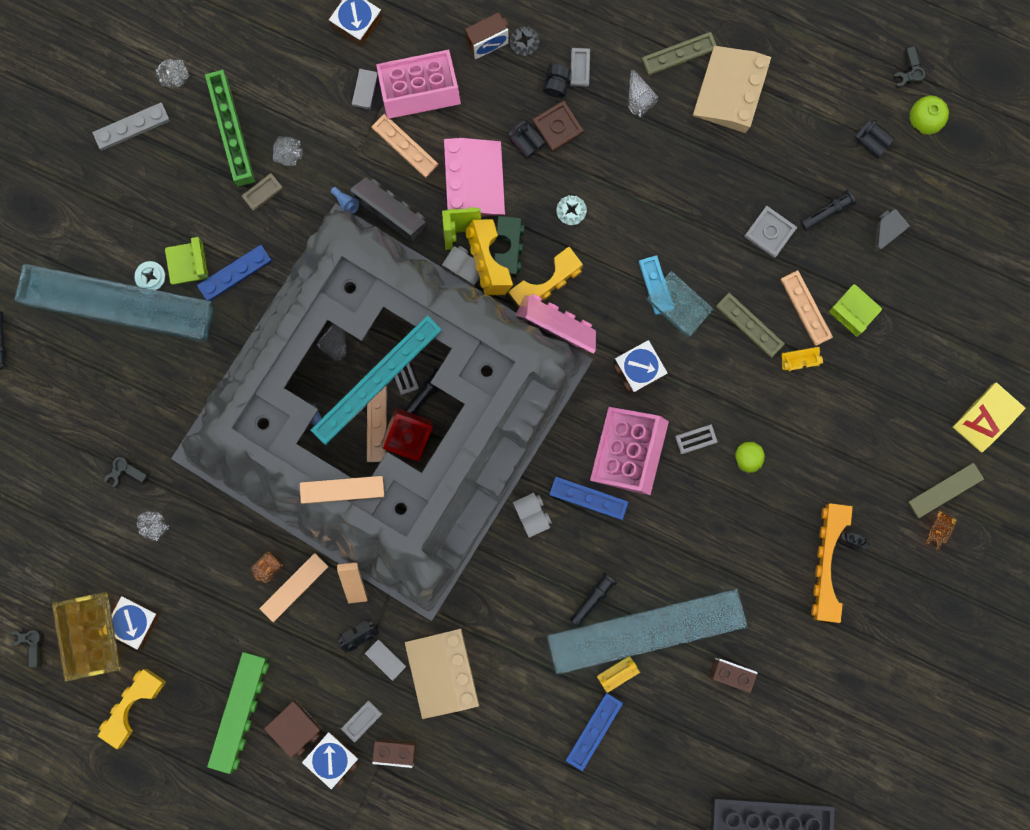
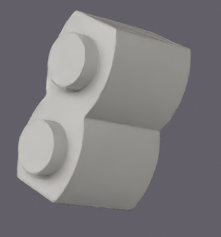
(461, 265)
(531, 514)

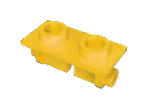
(800, 358)
(618, 674)

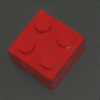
(407, 434)

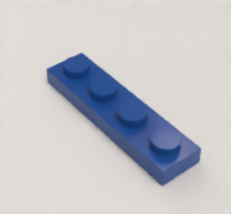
(234, 273)
(588, 498)
(594, 732)

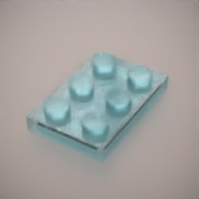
(679, 304)

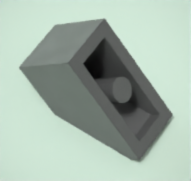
(889, 228)

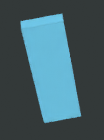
(652, 274)

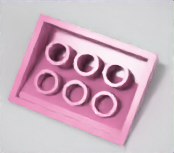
(418, 84)
(474, 175)
(558, 324)
(629, 450)

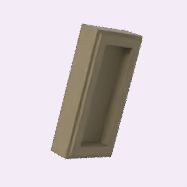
(262, 192)

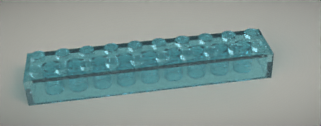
(114, 302)
(646, 631)

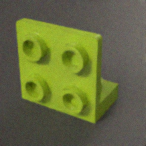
(457, 221)
(186, 262)
(855, 310)

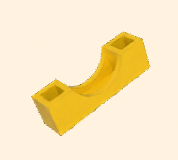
(566, 266)
(493, 277)
(117, 728)

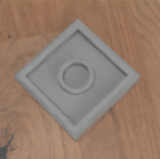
(770, 232)

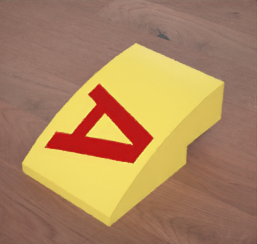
(988, 417)

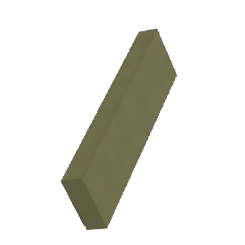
(679, 53)
(750, 325)
(945, 490)

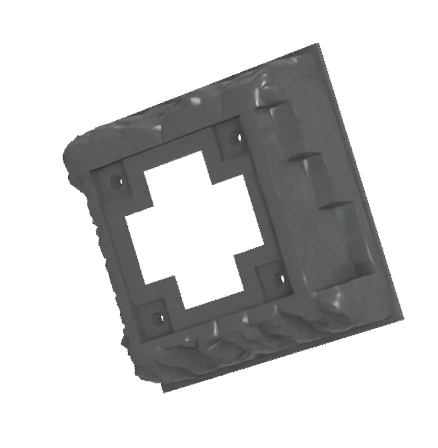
(472, 470)

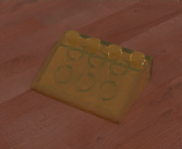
(86, 636)

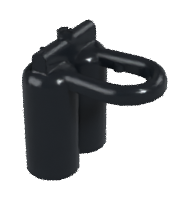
(526, 138)
(874, 138)

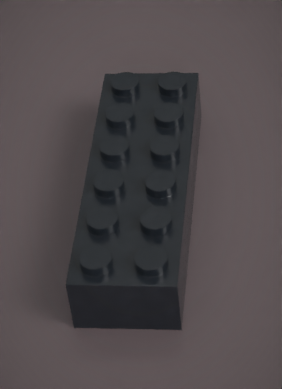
(759, 814)

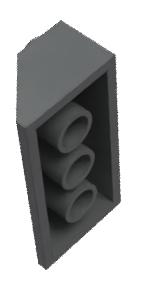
(388, 209)

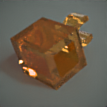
(941, 529)
(266, 567)

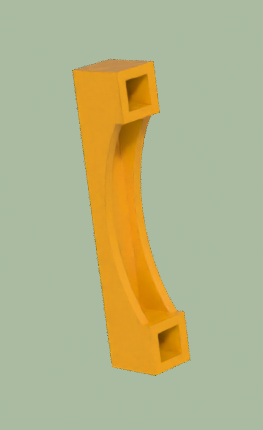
(827, 607)

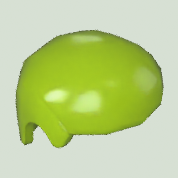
(750, 457)

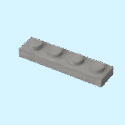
(131, 126)

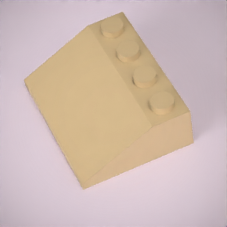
(732, 87)
(442, 674)

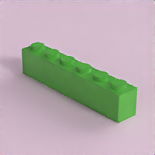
(230, 128)
(237, 713)

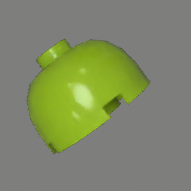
(929, 114)

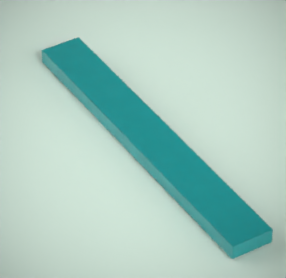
(376, 380)

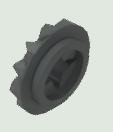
(519, 47)

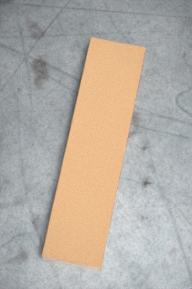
(405, 146)
(806, 308)
(376, 426)
(341, 489)
(352, 582)
(294, 587)

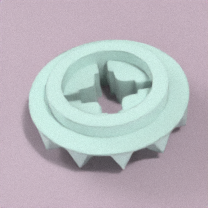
(570, 218)
(146, 268)

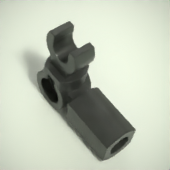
(916, 74)
(123, 465)
(33, 638)

